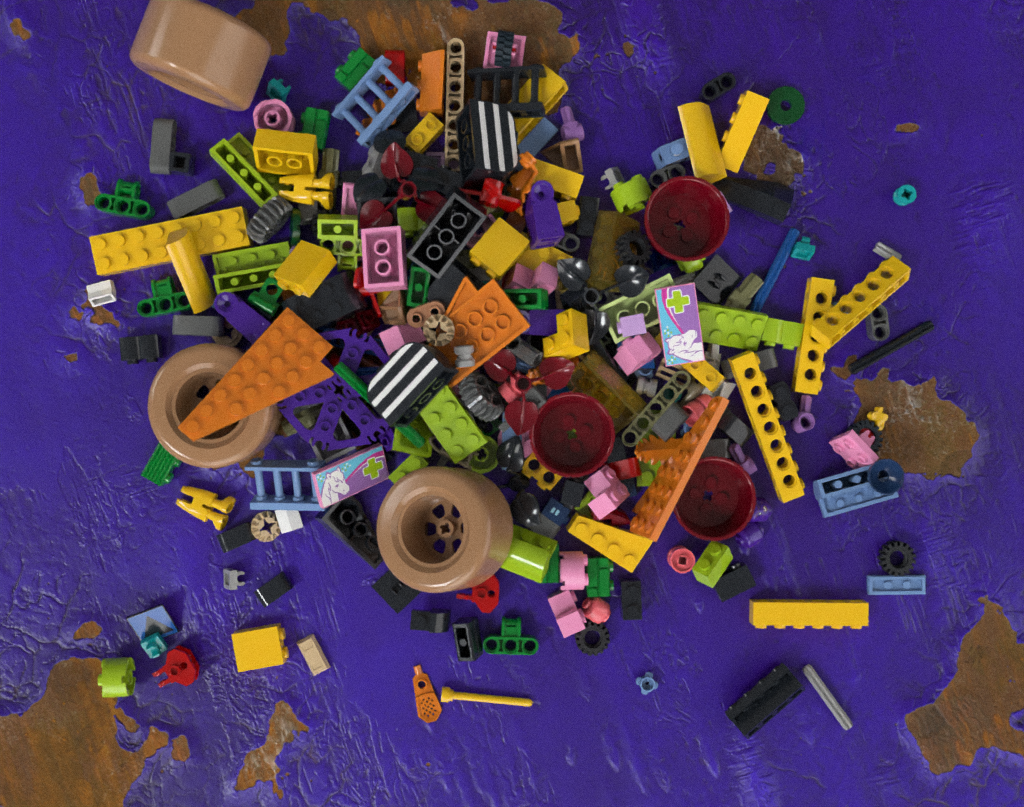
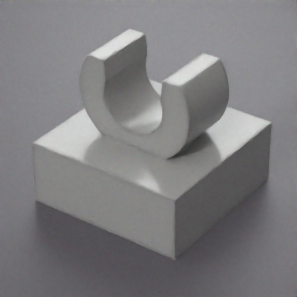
(614, 176)
(230, 578)

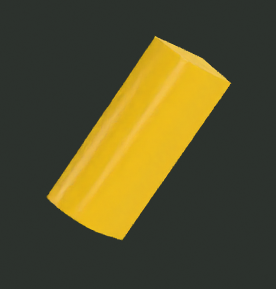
(550, 92)
(702, 141)
(190, 270)

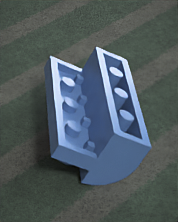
(848, 491)

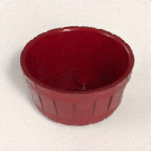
(699, 209)
(593, 431)
(731, 500)

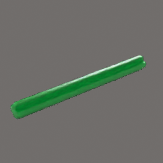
(359, 386)

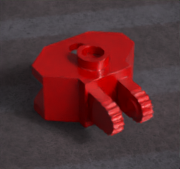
(480, 595)
(180, 667)

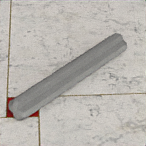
(827, 697)

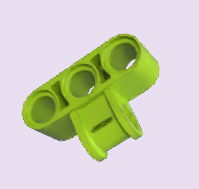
(346, 256)

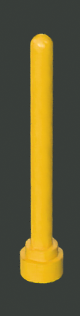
(449, 694)

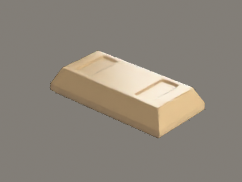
(313, 654)

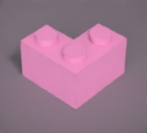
(542, 277)
(400, 335)
(637, 352)
(607, 491)
(567, 615)

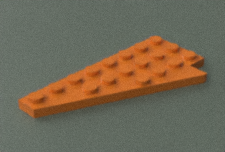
(483, 320)
(273, 368)
(663, 493)

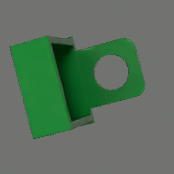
(266, 302)

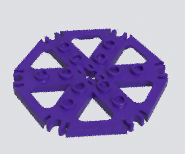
(332, 406)

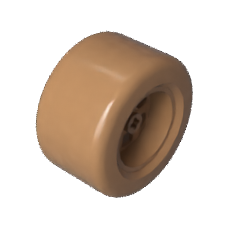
(201, 52)
(175, 397)
(410, 549)

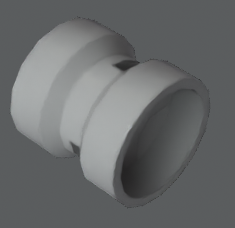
(464, 356)
(646, 386)

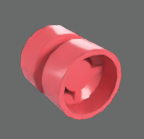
(508, 389)
(696, 408)
(680, 559)

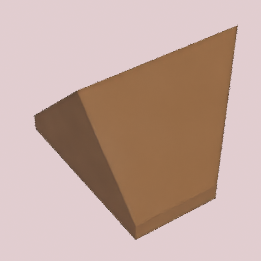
(565, 155)
(394, 308)

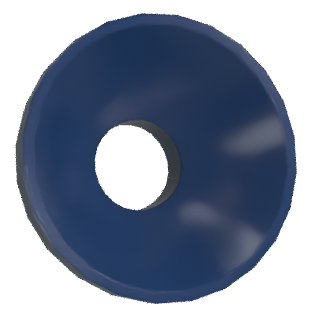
(894, 480)

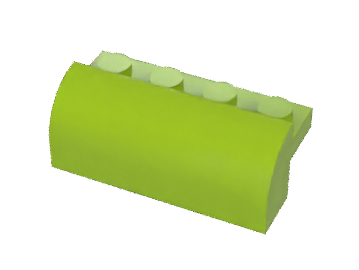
(238, 161)
(248, 267)
(529, 554)

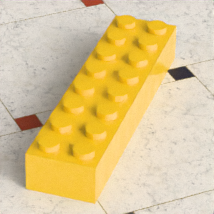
(146, 247)

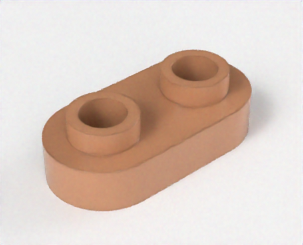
(424, 312)

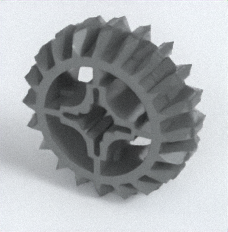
(269, 219)
(481, 396)

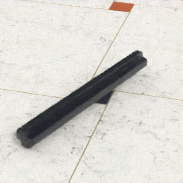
(891, 347)

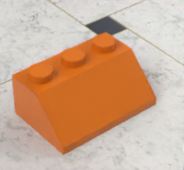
(432, 83)

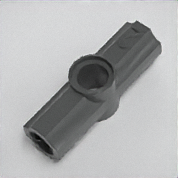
(525, 352)

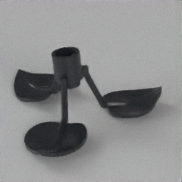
(371, 187)
(575, 272)
(526, 508)

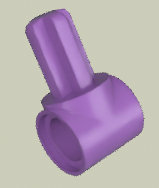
(570, 129)
(804, 414)
(743, 460)

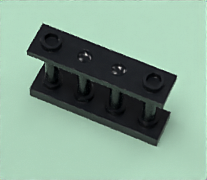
(519, 110)

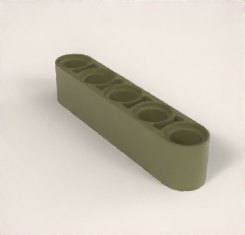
(665, 404)

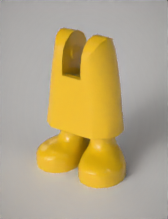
(305, 189)
(203, 506)

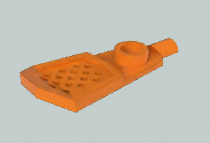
(423, 693)

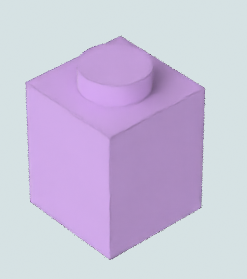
(631, 325)

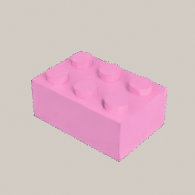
(384, 259)

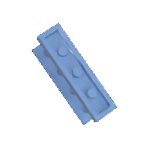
(392, 108)
(280, 500)

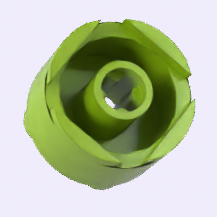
(632, 195)
(486, 463)
(117, 677)

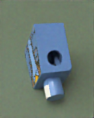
(671, 153)

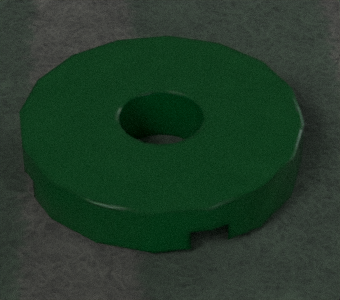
(795, 101)
(294, 228)

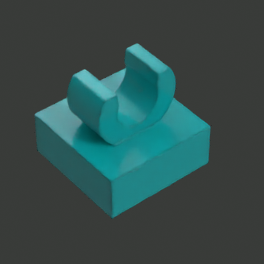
(277, 91)
(803, 250)
(154, 645)

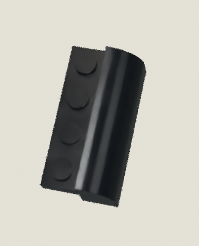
(764, 700)

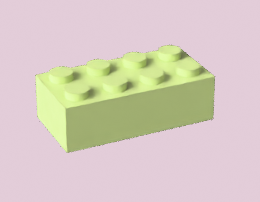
(643, 303)

